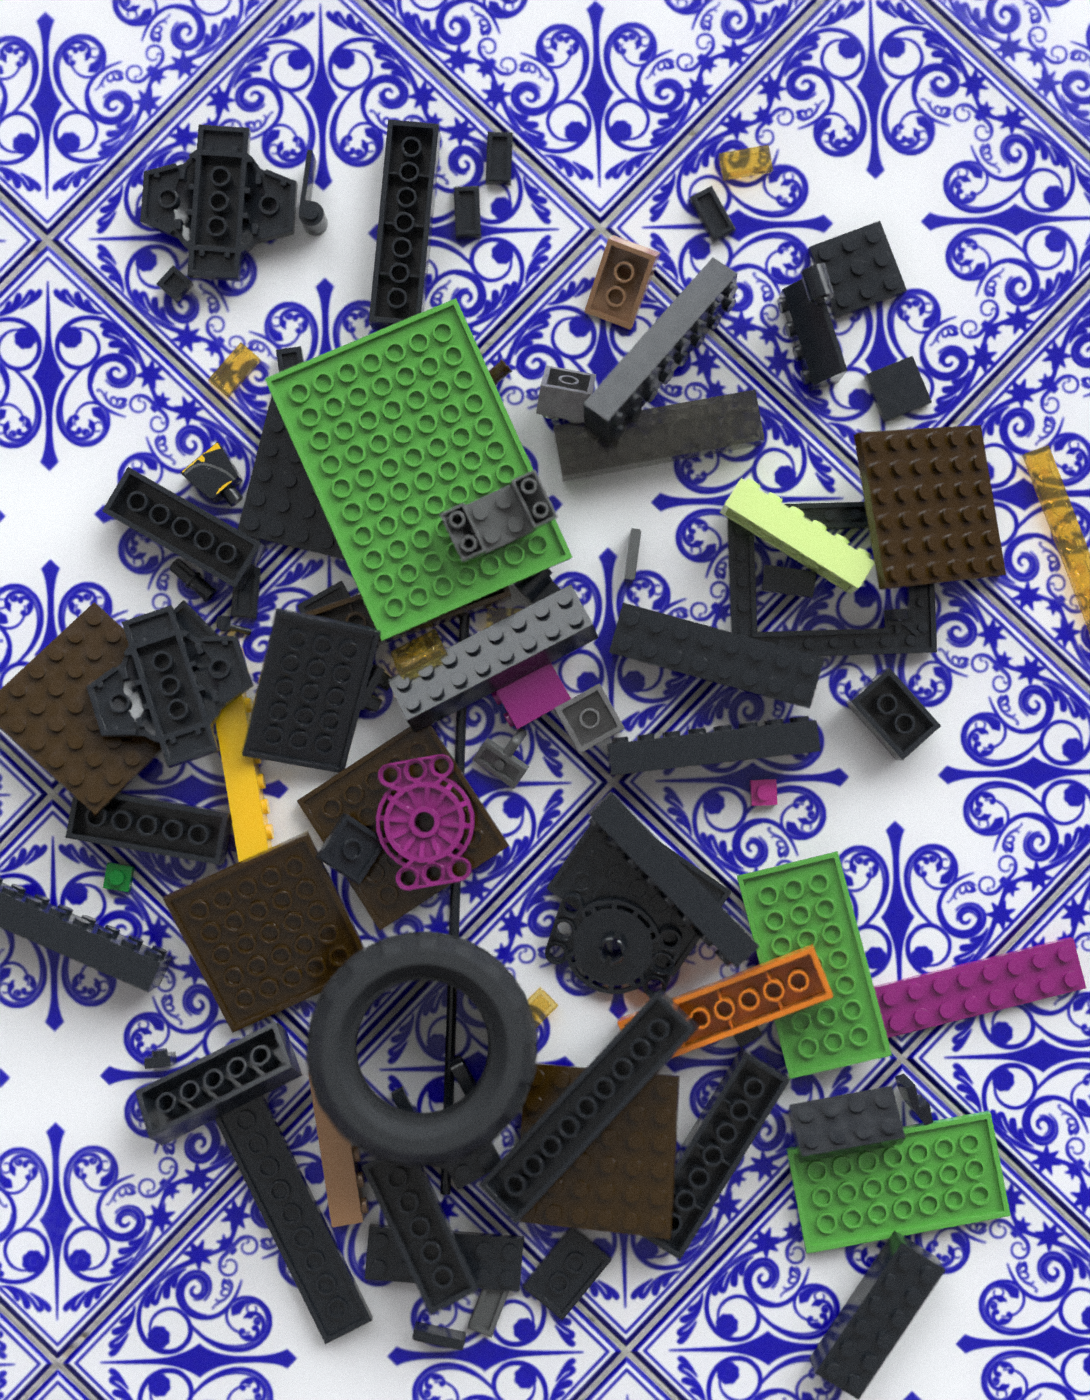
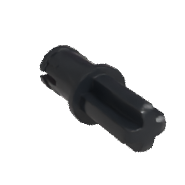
(192, 580)

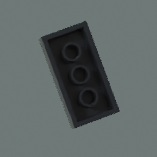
(846, 1124)

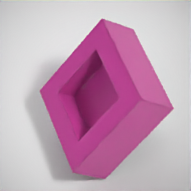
(763, 792)

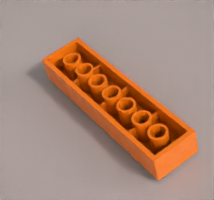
(752, 997)

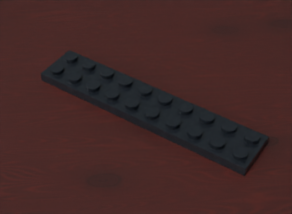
(294, 1219)

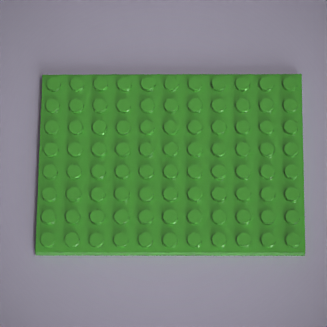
(394, 440)

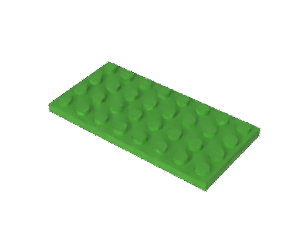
(806, 906)
(930, 1182)

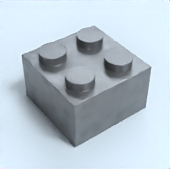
(564, 393)
(589, 718)

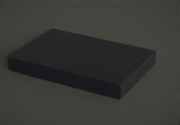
(567, 1272)

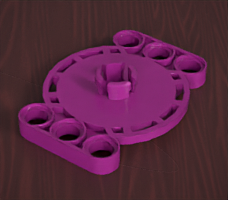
(411, 842)

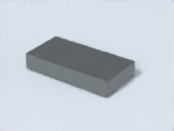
(632, 555)
(487, 1311)

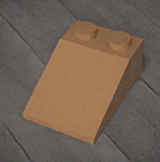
(621, 281)

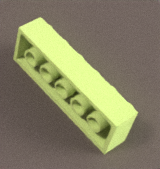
(797, 536)

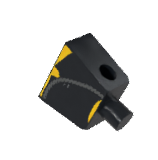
(215, 475)

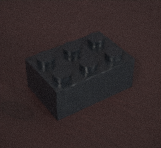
(893, 714)

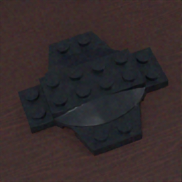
(219, 203)
(170, 686)

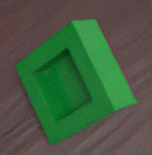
(118, 877)

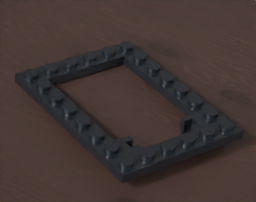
(903, 631)

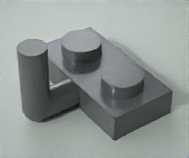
(502, 761)

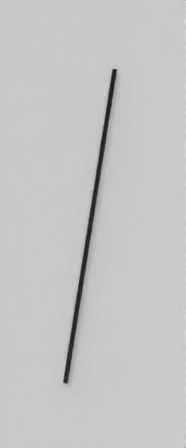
(454, 921)

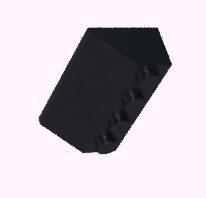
(813, 338)

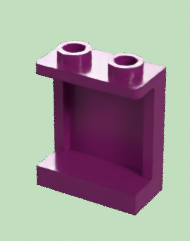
(531, 696)

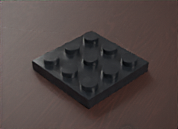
(859, 269)

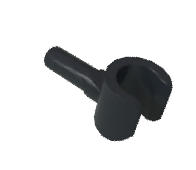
(224, 624)

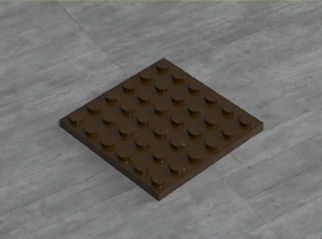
(929, 505)
(54, 720)
(359, 795)
(266, 930)
(625, 1174)

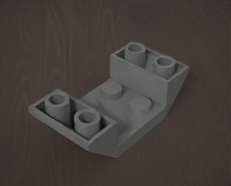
(499, 517)

